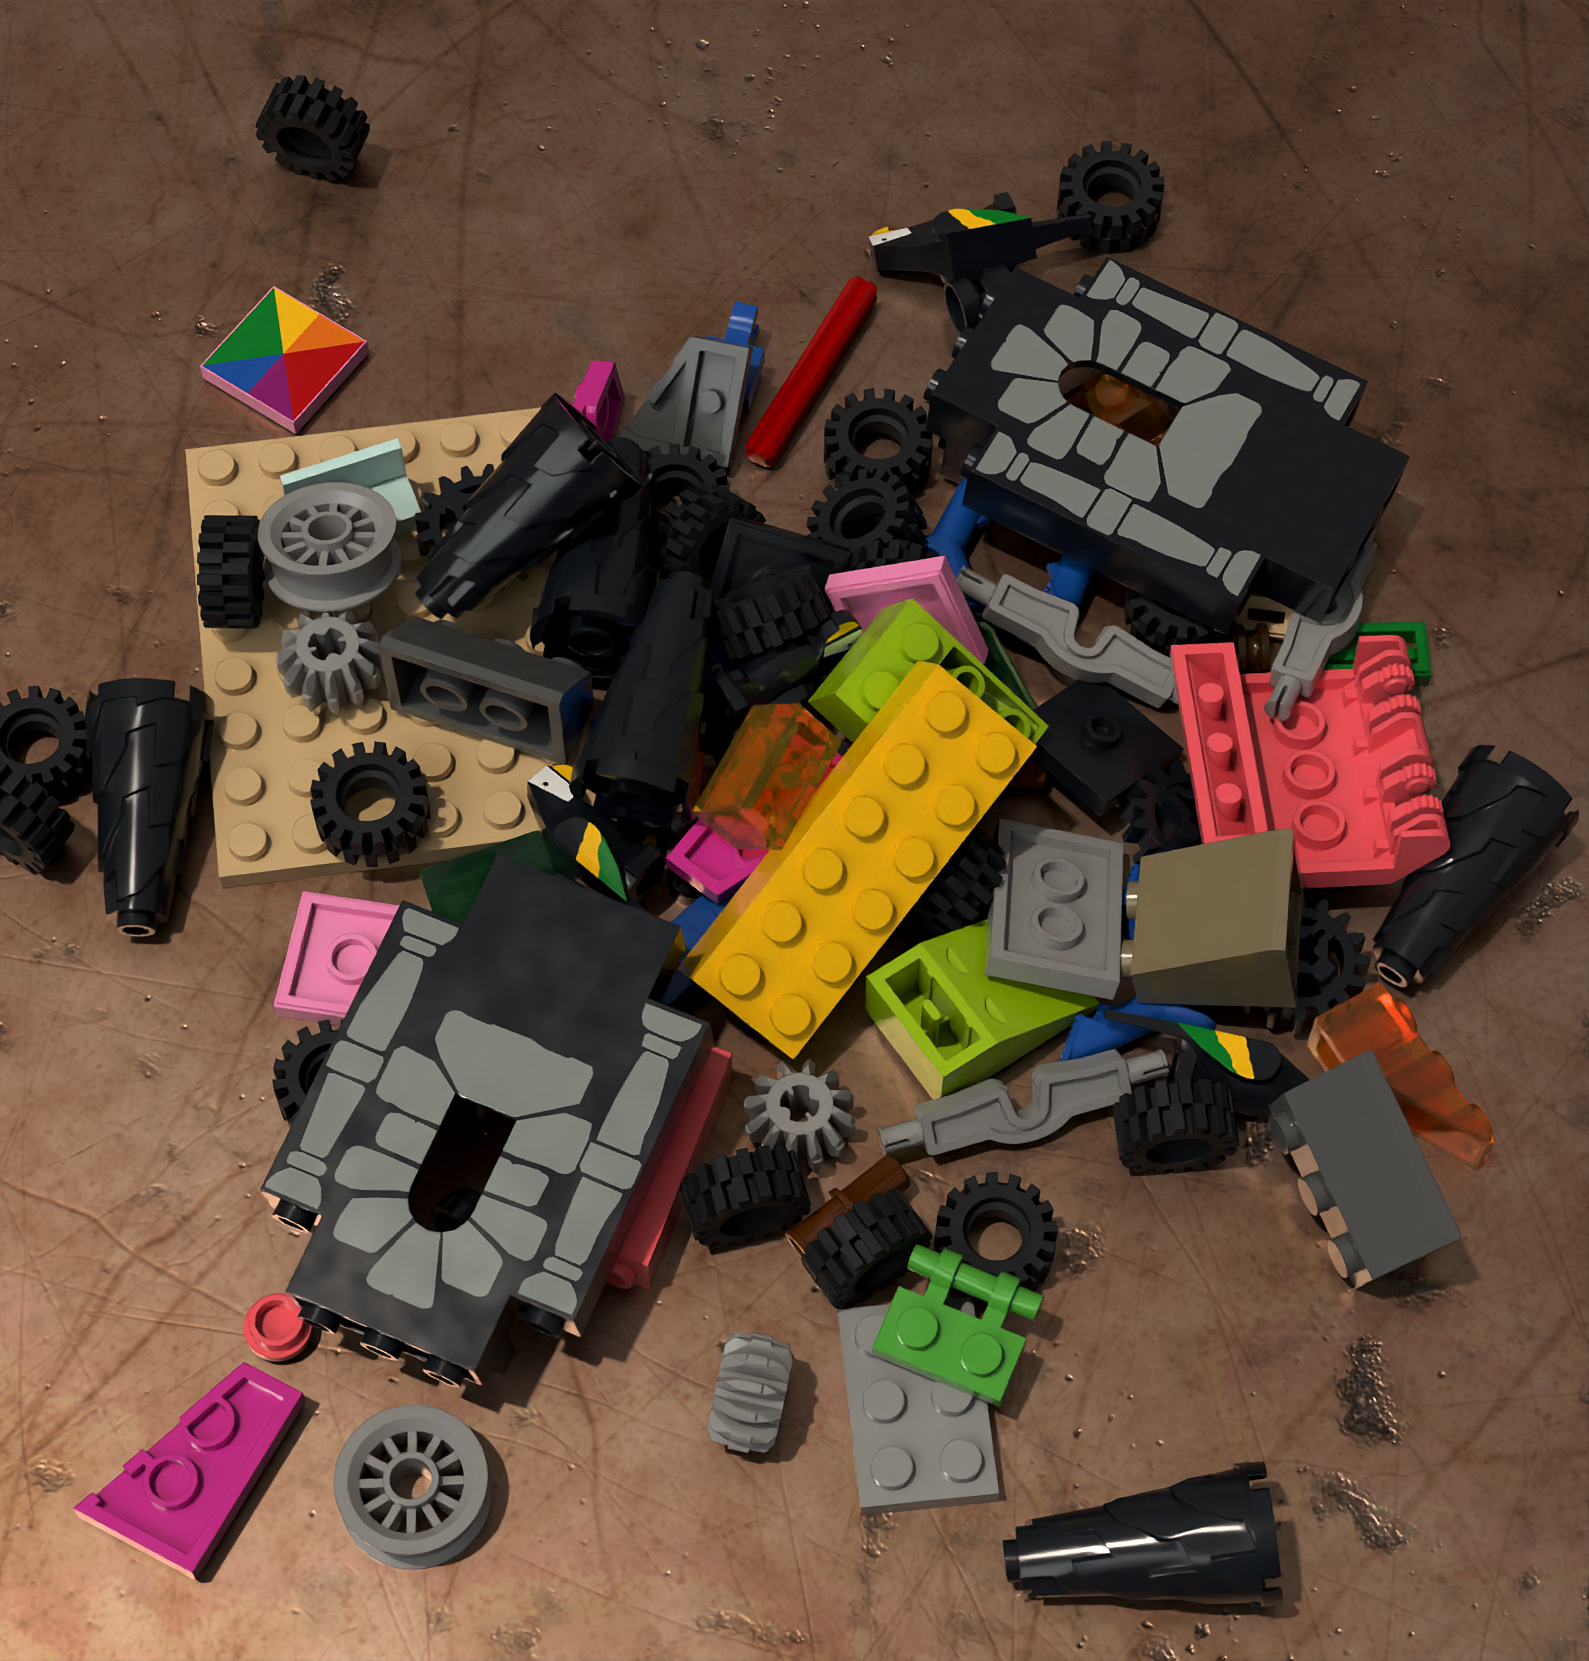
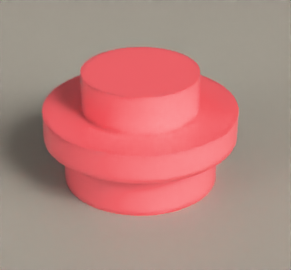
(275, 1329)

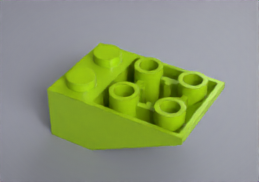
(886, 655)
(955, 1020)

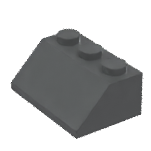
(486, 687)
(1362, 1170)

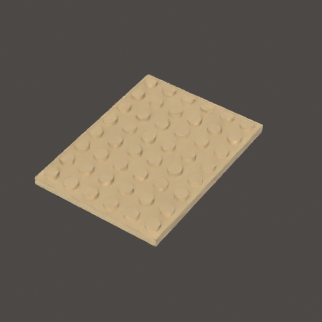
(272, 745)

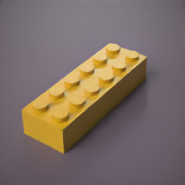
(857, 857)

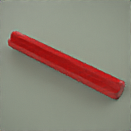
(811, 372)

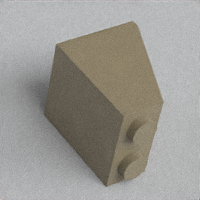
(1217, 923)

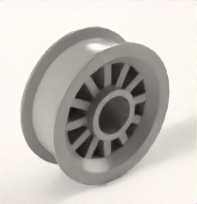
(330, 546)
(382, 1434)

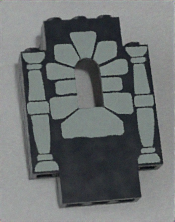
(1238, 498)
(534, 1014)

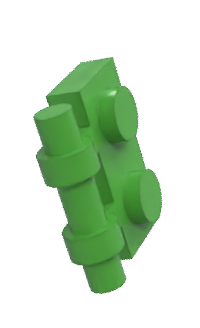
(948, 1343)

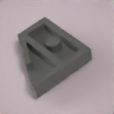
(696, 401)

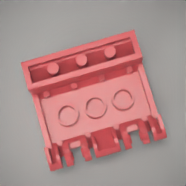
(1337, 771)

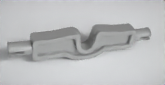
(1051, 626)
(1310, 644)
(988, 1111)

